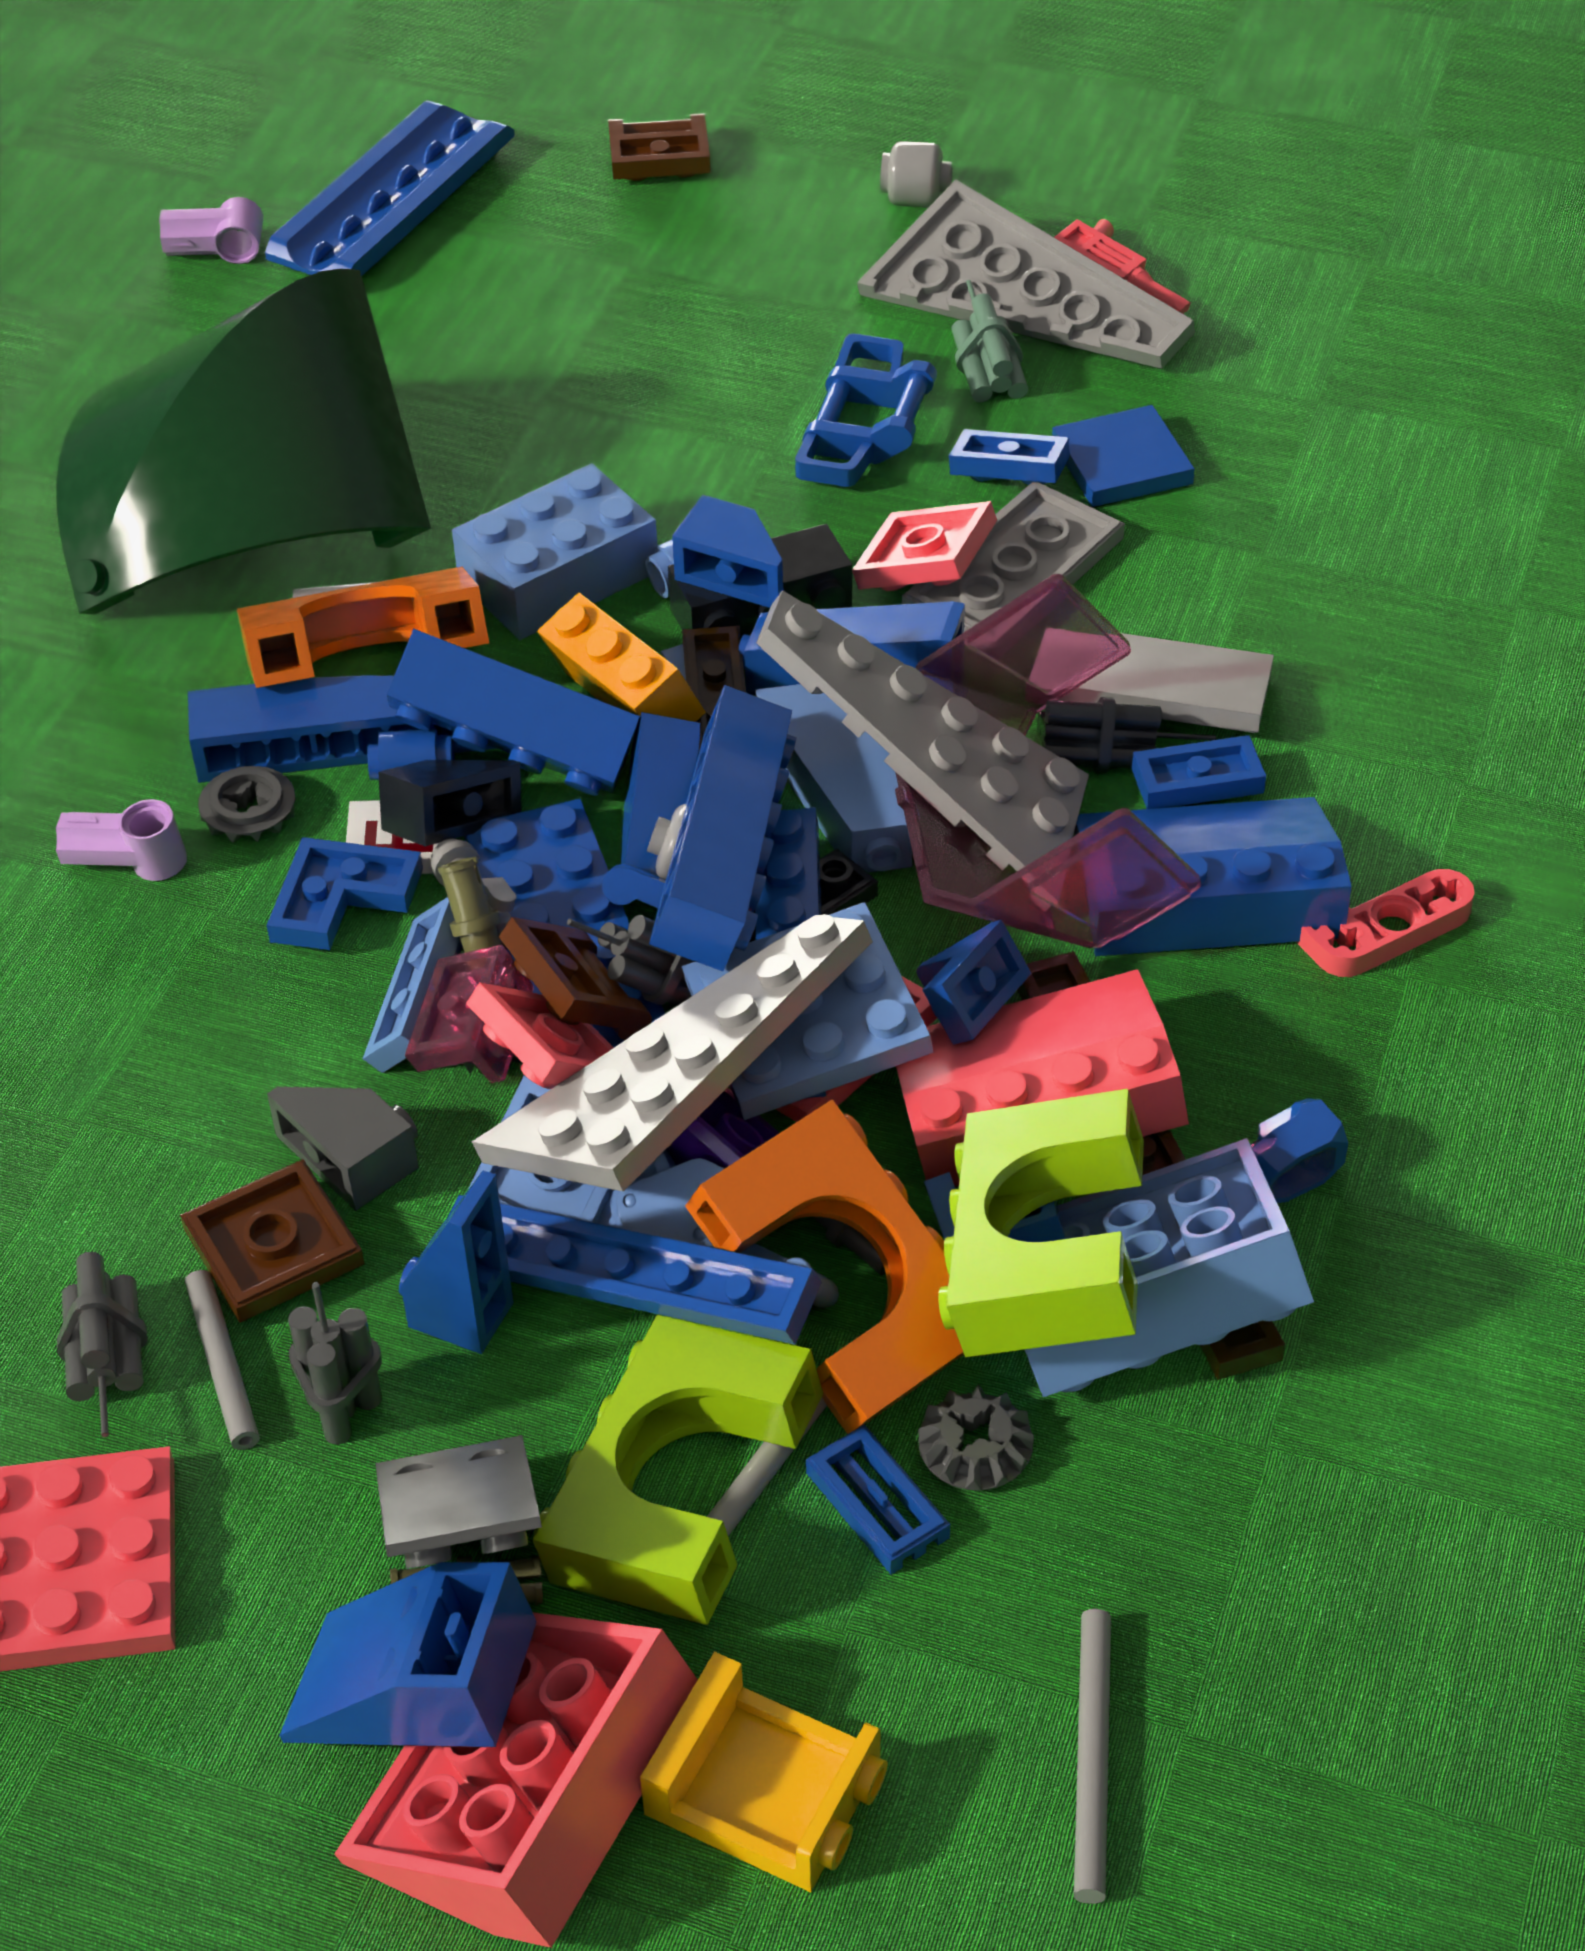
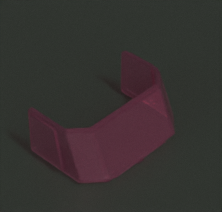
(1100, 879)

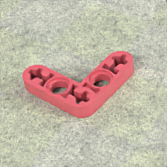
(1376, 943)

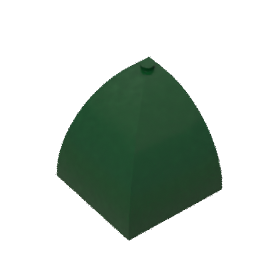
(239, 445)

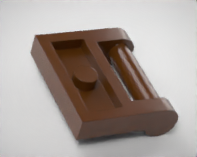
(659, 148)
(572, 977)

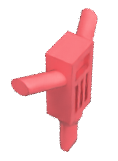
(1122, 261)

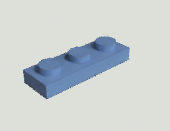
(425, 944)

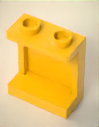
(761, 1778)

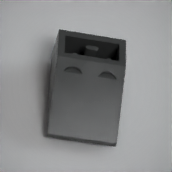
(456, 1499)

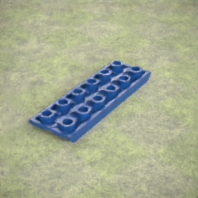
(387, 191)

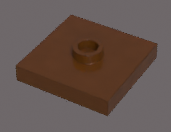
(272, 1240)

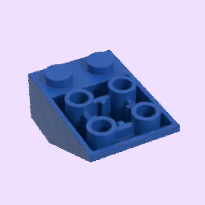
(417, 1662)

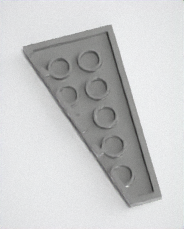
(1031, 277)
(938, 742)
(647, 1090)

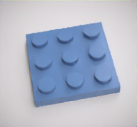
(845, 1034)

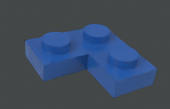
(334, 875)

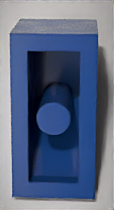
(727, 552)

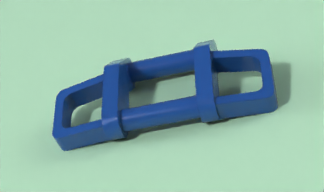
(898, 389)

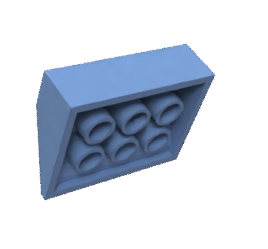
(1204, 1258)

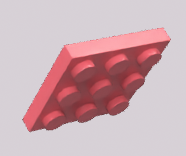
(87, 1558)

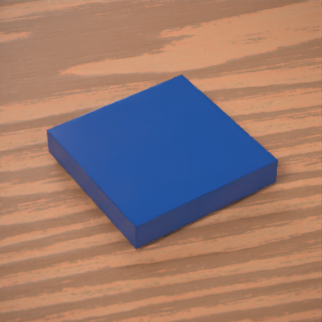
(1124, 456)

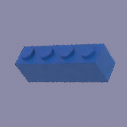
(511, 712)

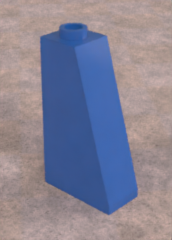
(900, 630)

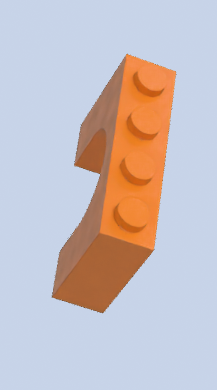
(295, 632)
(829, 1172)

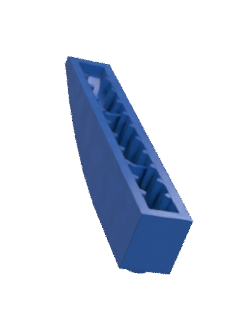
(292, 724)

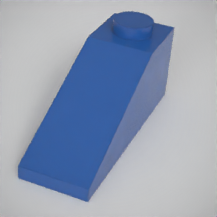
(463, 1276)

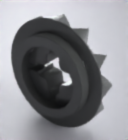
(238, 787)
(983, 1463)

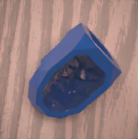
(1300, 1148)

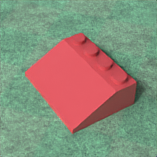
(1041, 1051)
(525, 1824)

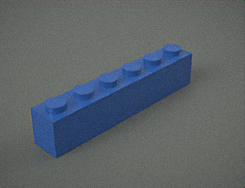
(726, 831)

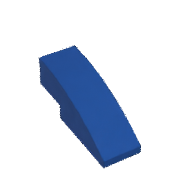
(659, 782)

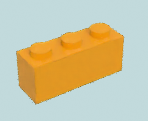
(616, 663)

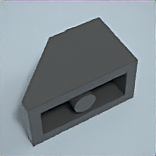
(346, 1138)

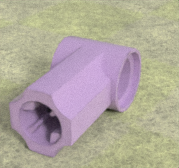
(214, 230)
(138, 837)

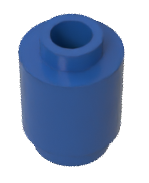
(407, 747)

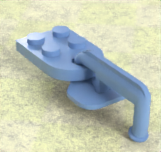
(648, 1206)

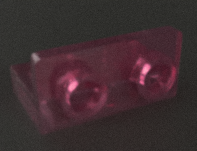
(448, 1029)

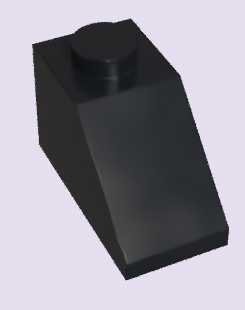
(447, 797)

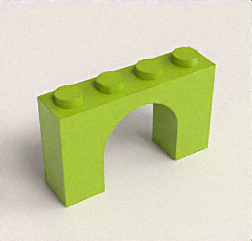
(1050, 1292)
(675, 1385)

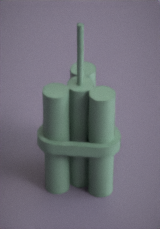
(988, 351)

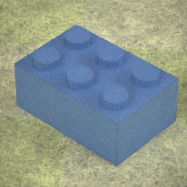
(555, 544)

